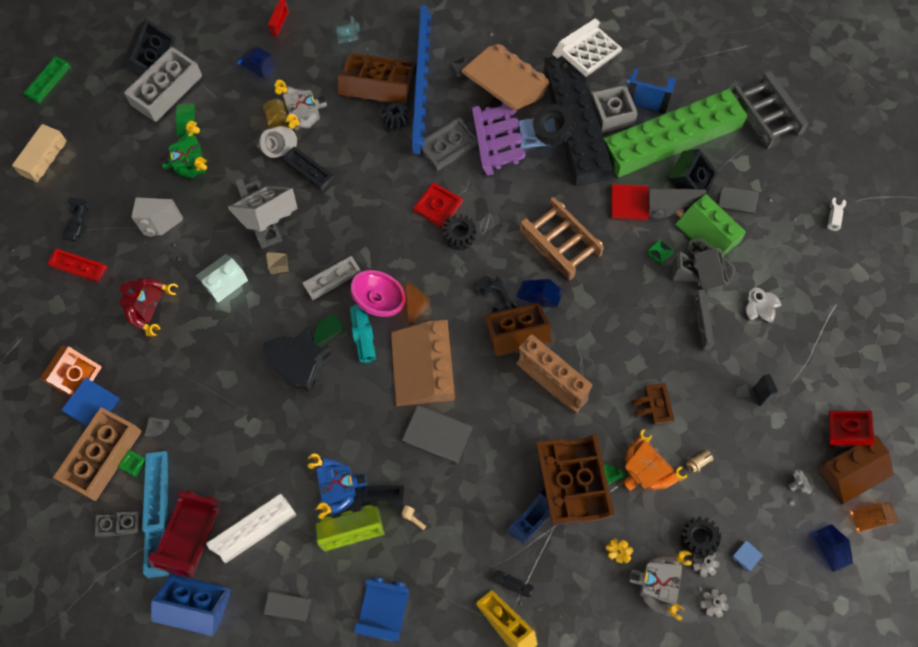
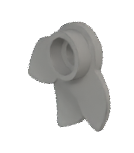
(763, 307)

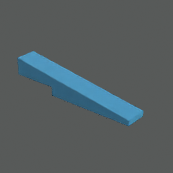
(155, 507)

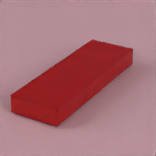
(77, 265)

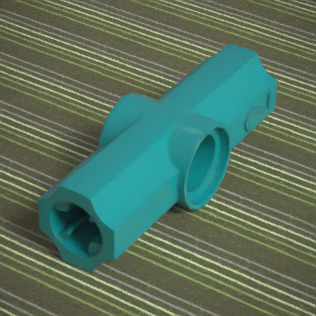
(362, 334)

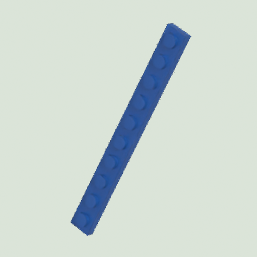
(421, 82)

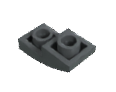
(117, 524)

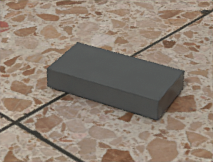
(287, 606)

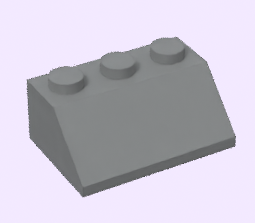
(264, 207)

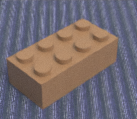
(97, 454)

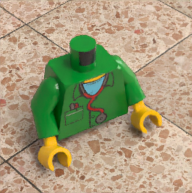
(186, 154)

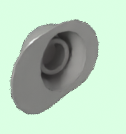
(277, 141)

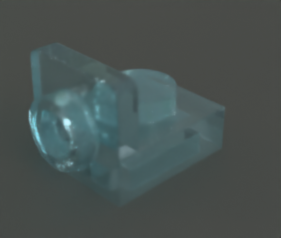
(348, 32)

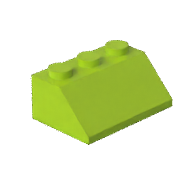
(349, 528)

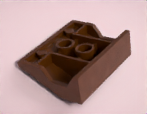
(376, 78)
(575, 480)

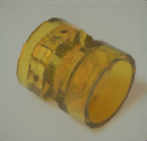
(276, 113)

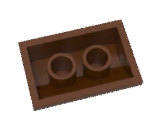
(513, 326)
(858, 470)

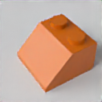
(69, 370)

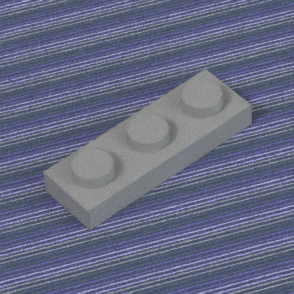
(331, 278)

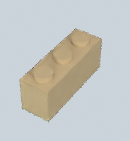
(39, 153)

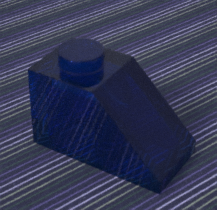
(257, 61)
(540, 291)

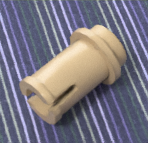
(694, 464)

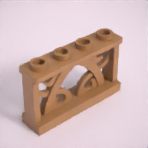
(554, 374)

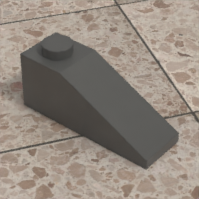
(669, 201)

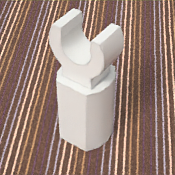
(835, 215)

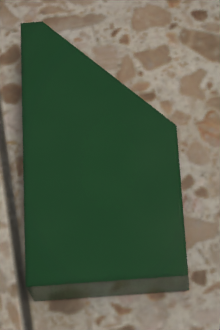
(327, 329)

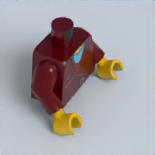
(141, 300)

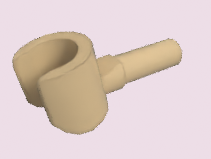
(407, 514)

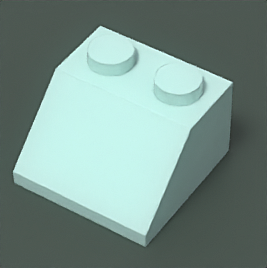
(222, 277)

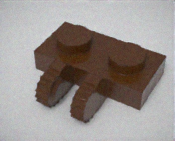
(658, 402)

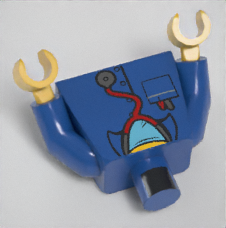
(335, 484)

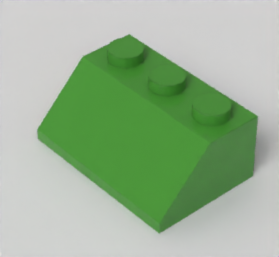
(712, 224)

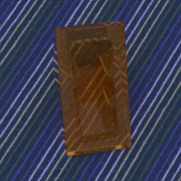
(416, 302)
(874, 516)

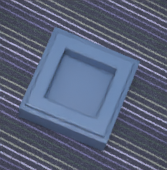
(747, 556)

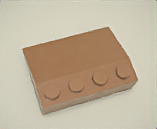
(507, 77)
(422, 364)

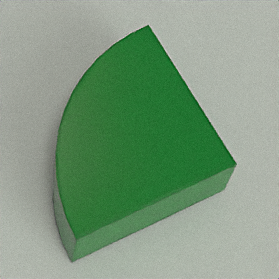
(613, 473)

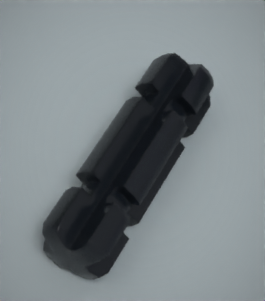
(513, 583)

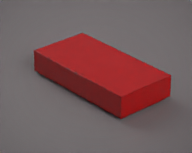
(278, 17)

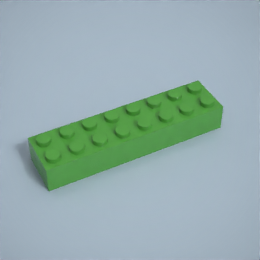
(674, 132)

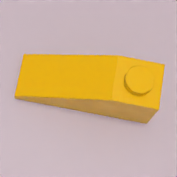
(506, 622)

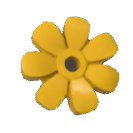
(619, 550)

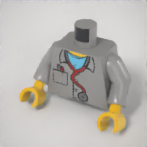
(300, 105)
(661, 582)

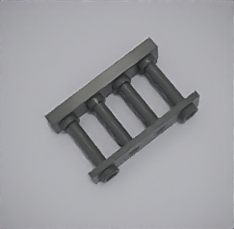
(783, 102)

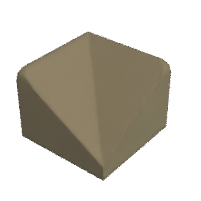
(277, 262)

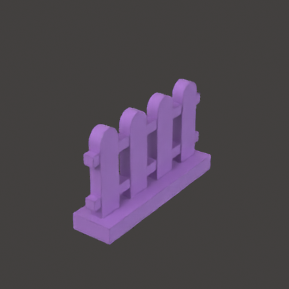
(495, 144)

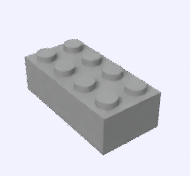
(163, 84)

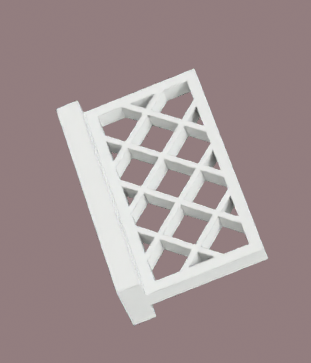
(579, 39)
(252, 528)

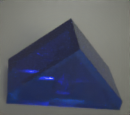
(834, 546)

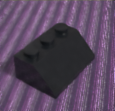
(146, 47)

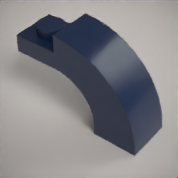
(531, 520)

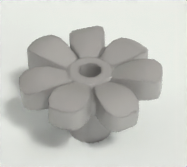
(800, 482)
(705, 565)
(712, 607)

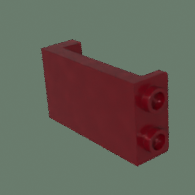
(186, 534)

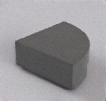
(155, 426)

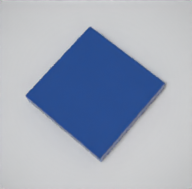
(88, 400)

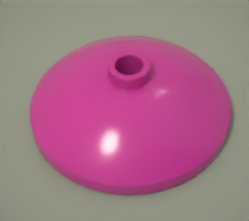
(377, 293)

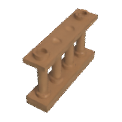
(555, 254)

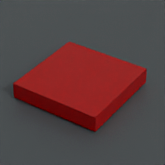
(629, 202)
(437, 204)
(851, 428)

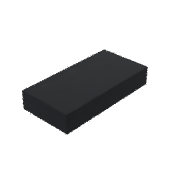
(765, 389)
(383, 495)

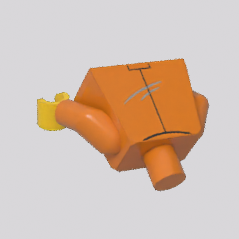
(648, 466)

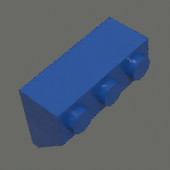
(190, 604)

